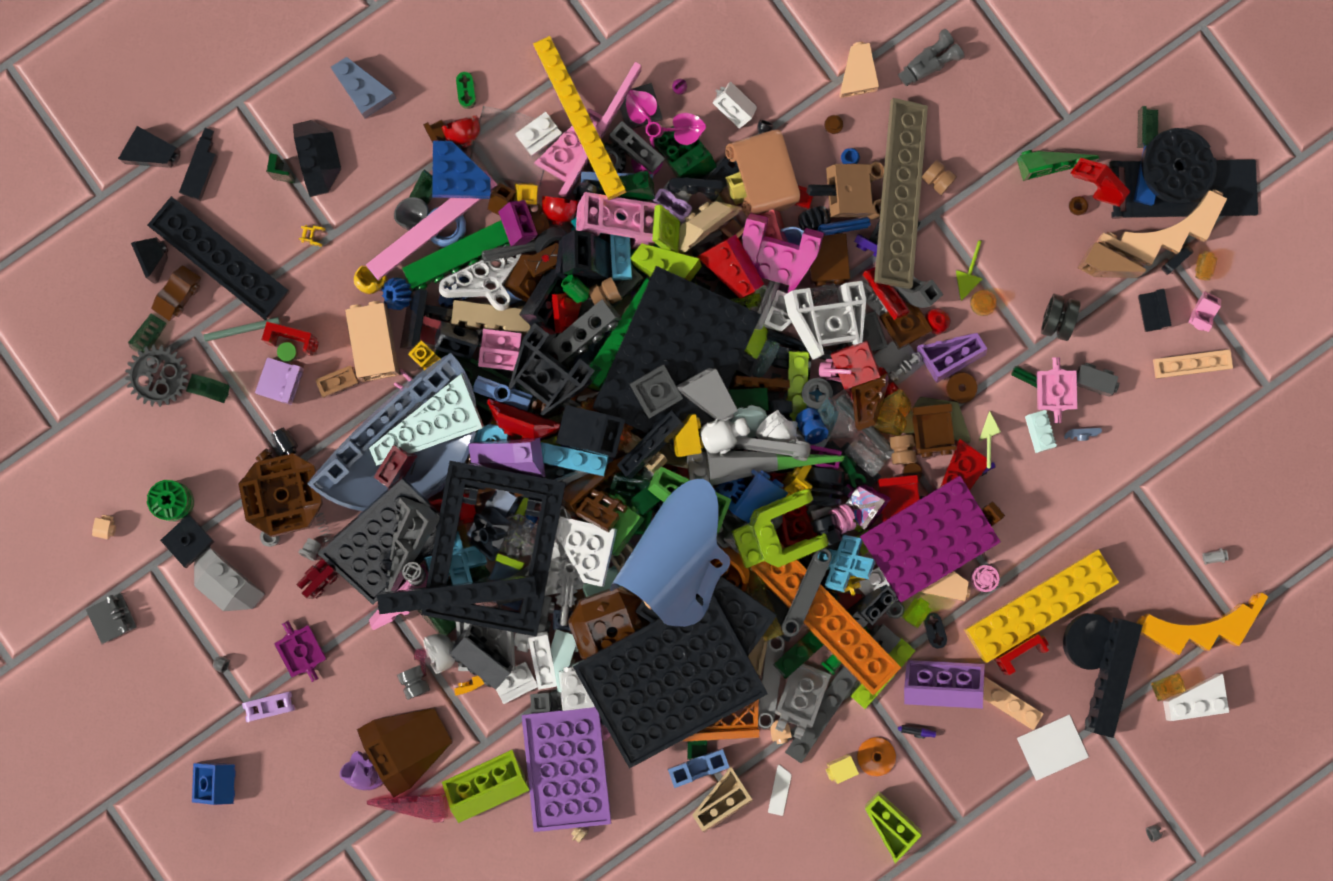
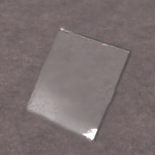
(501, 151)

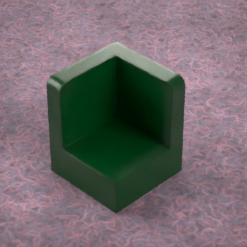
(696, 749)

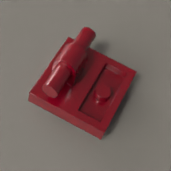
(318, 579)

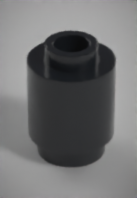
(284, 442)

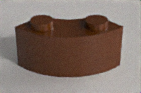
(176, 293)

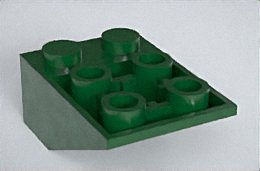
(685, 160)

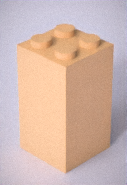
(372, 341)

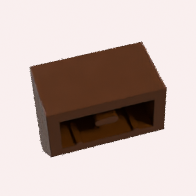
(521, 281)

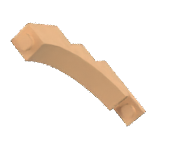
(1146, 246)

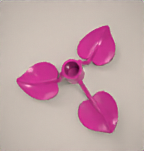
(642, 105)

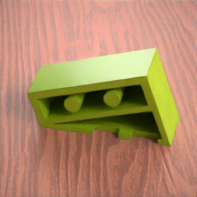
(648, 257)
(893, 826)

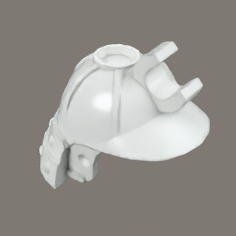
(778, 429)

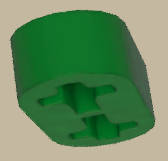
(461, 90)

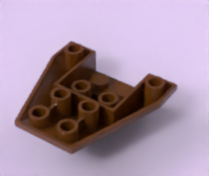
(404, 747)

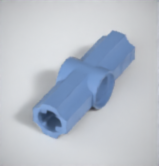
(514, 398)

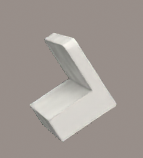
(735, 105)

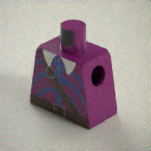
(865, 503)

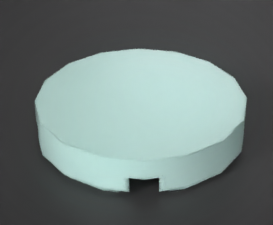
(754, 417)

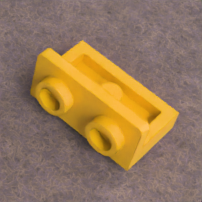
(795, 481)

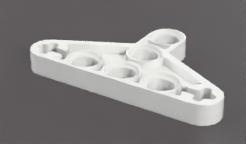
(476, 284)

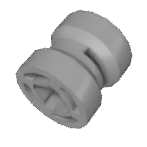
(418, 575)

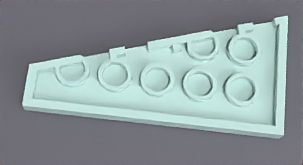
(439, 419)

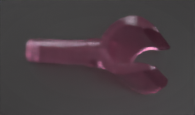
(421, 655)

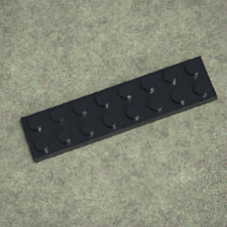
(218, 258)

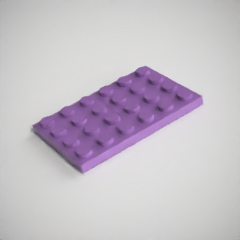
(566, 769)

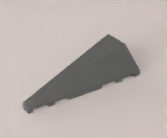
(413, 530)

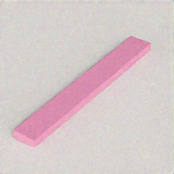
(602, 128)
(421, 233)

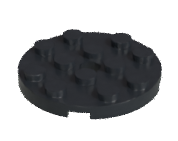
(1197, 162)

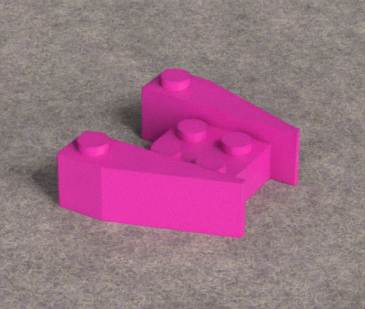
(776, 258)

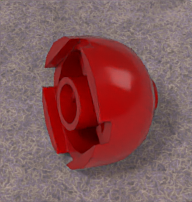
(462, 131)
(559, 209)

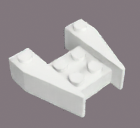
(828, 323)

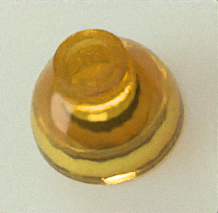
(983, 302)

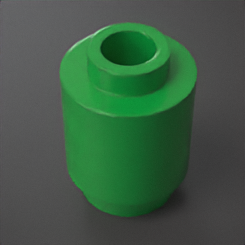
(575, 288)

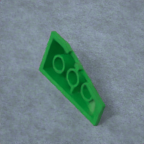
(1045, 163)

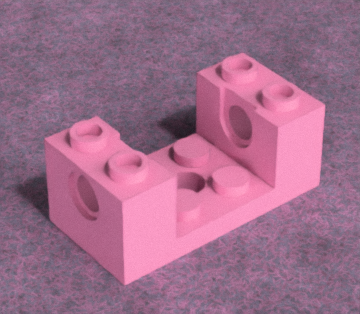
(599, 216)

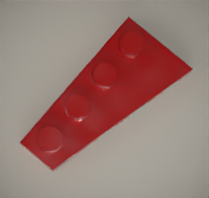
(967, 464)

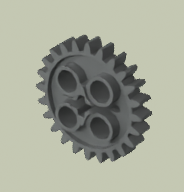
(140, 368)

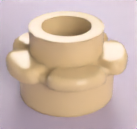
(579, 834)

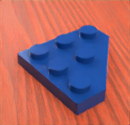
(456, 174)

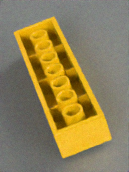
(1041, 606)

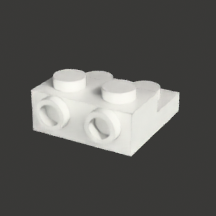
(572, 691)

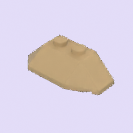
(704, 223)

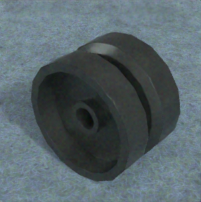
(1060, 317)

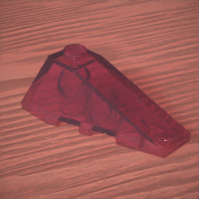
(421, 806)

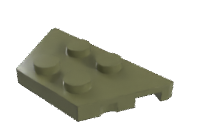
(959, 427)

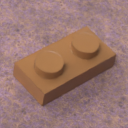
(336, 381)

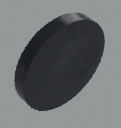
(1085, 640)

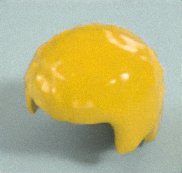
(367, 282)

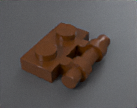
(598, 514)

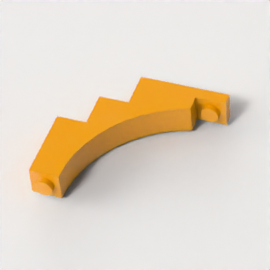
(1230, 627)

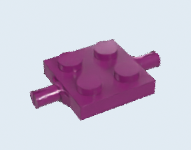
(300, 651)

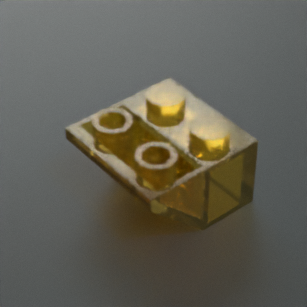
(893, 413)

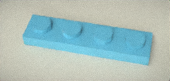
(621, 256)
(574, 459)

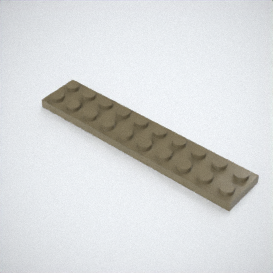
(901, 193)

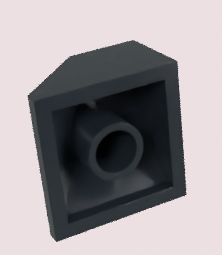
(151, 257)

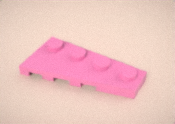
(565, 152)

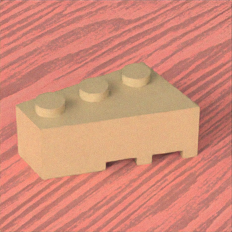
(723, 801)

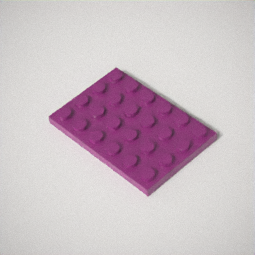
(930, 539)

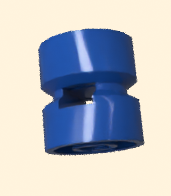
(812, 426)

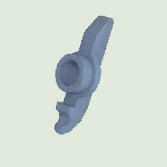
(1082, 434)

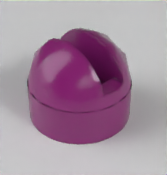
(682, 89)

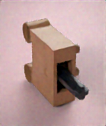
(850, 190)

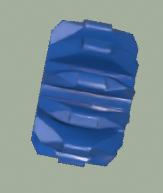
(396, 293)
(737, 486)

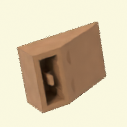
(1103, 262)

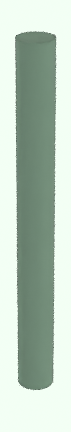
(239, 329)

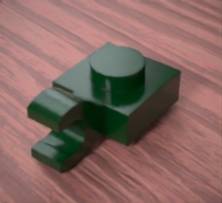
(848, 466)

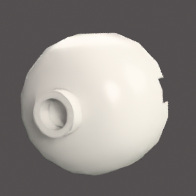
(438, 649)

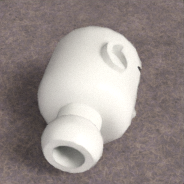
(721, 434)

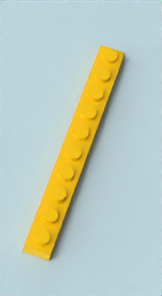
(579, 118)

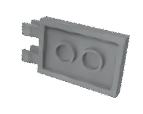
(801, 698)

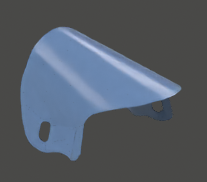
(676, 554)

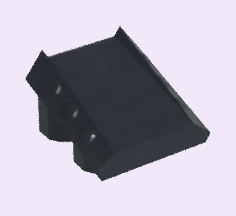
(489, 532)

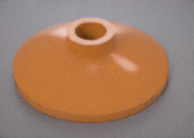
(866, 754)

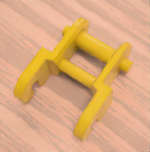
(305, 228)

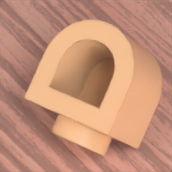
(104, 527)
(780, 737)

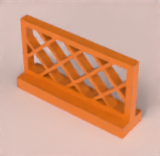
(730, 731)

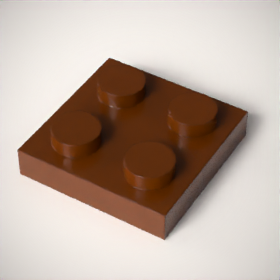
(907, 328)

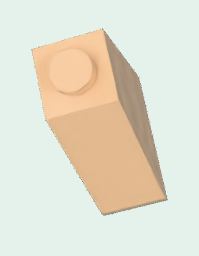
(859, 72)
(950, 586)

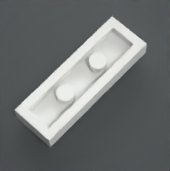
(542, 660)

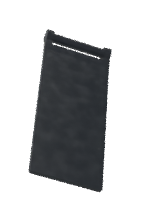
(1233, 178)

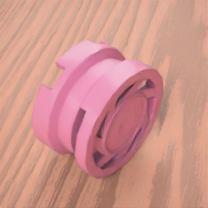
(844, 518)
(985, 578)

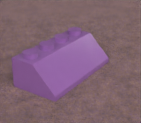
(944, 684)

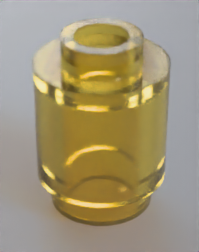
(1205, 266)

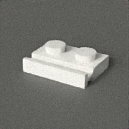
(538, 134)
(517, 683)

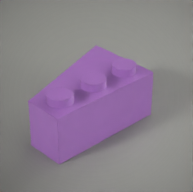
(952, 355)

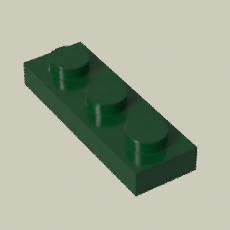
(798, 654)

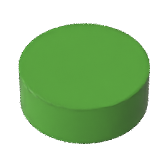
(287, 352)

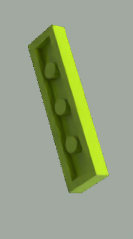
(798, 377)
(900, 654)

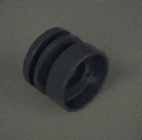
(823, 486)

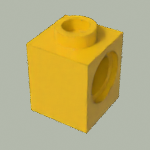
(526, 192)

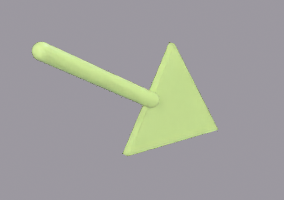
(989, 429)

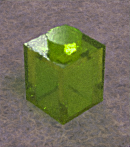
(916, 612)

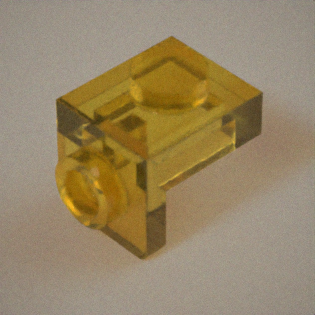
(1168, 686)

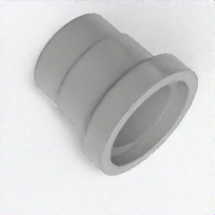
(310, 549)

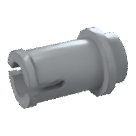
(1215, 556)

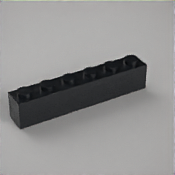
(1113, 677)

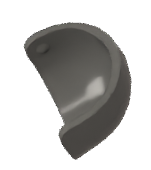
(410, 212)

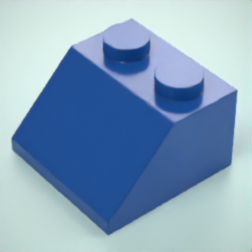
(213, 783)

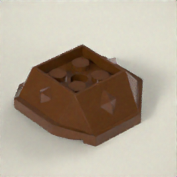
(262, 489)
(598, 613)

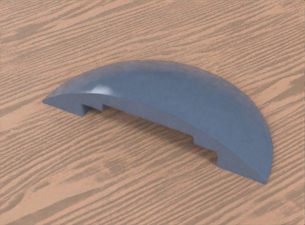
(350, 470)

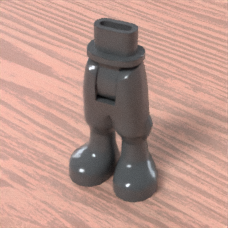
(928, 63)

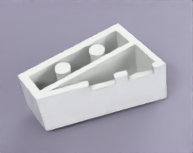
(1198, 701)

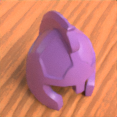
(360, 773)

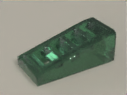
(142, 331)

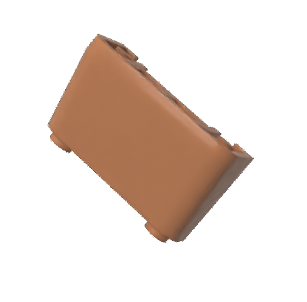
(765, 172)

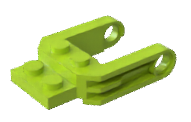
(760, 541)

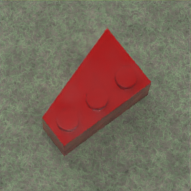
(732, 266)

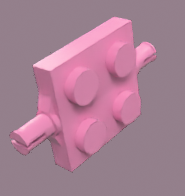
(1056, 390)

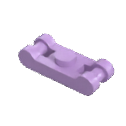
(268, 706)

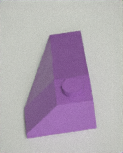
(516, 456)

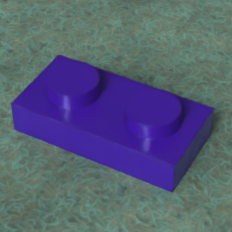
(864, 243)

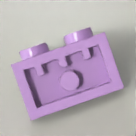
(279, 381)

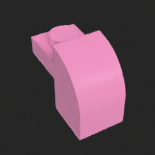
(1205, 311)

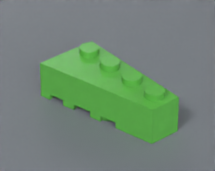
(666, 482)

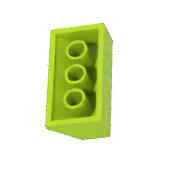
(485, 786)

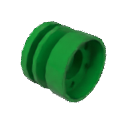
(179, 494)

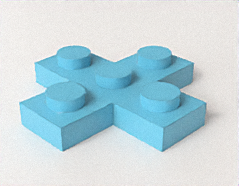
(462, 561)
(846, 563)

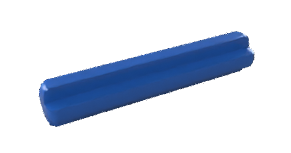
(844, 226)

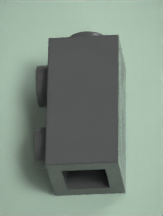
(1098, 381)

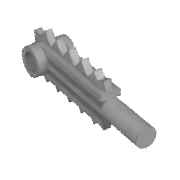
(566, 589)

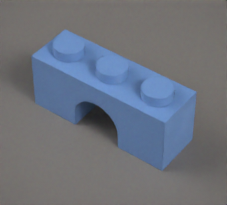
(698, 767)

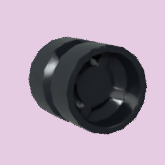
(784, 407)
(827, 526)

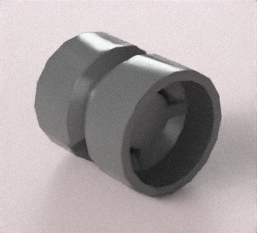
(413, 682)

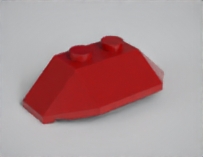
(521, 422)

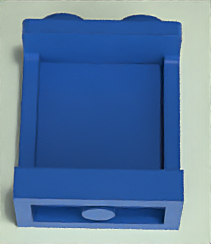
(758, 494)

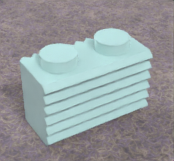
(1040, 431)

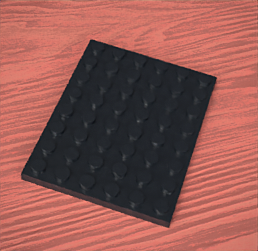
(686, 333)
(669, 682)

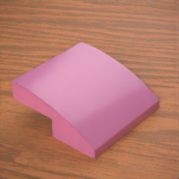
(499, 349)

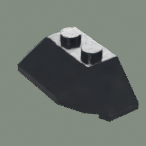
(316, 156)

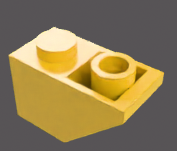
(687, 439)

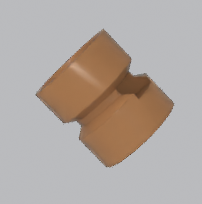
(939, 177)
(605, 291)
(903, 449)

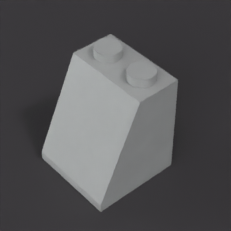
(709, 394)

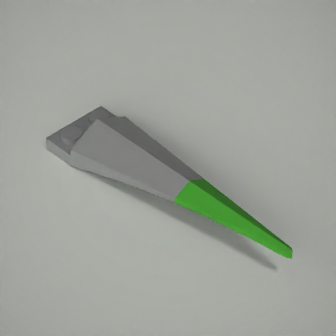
(738, 464)

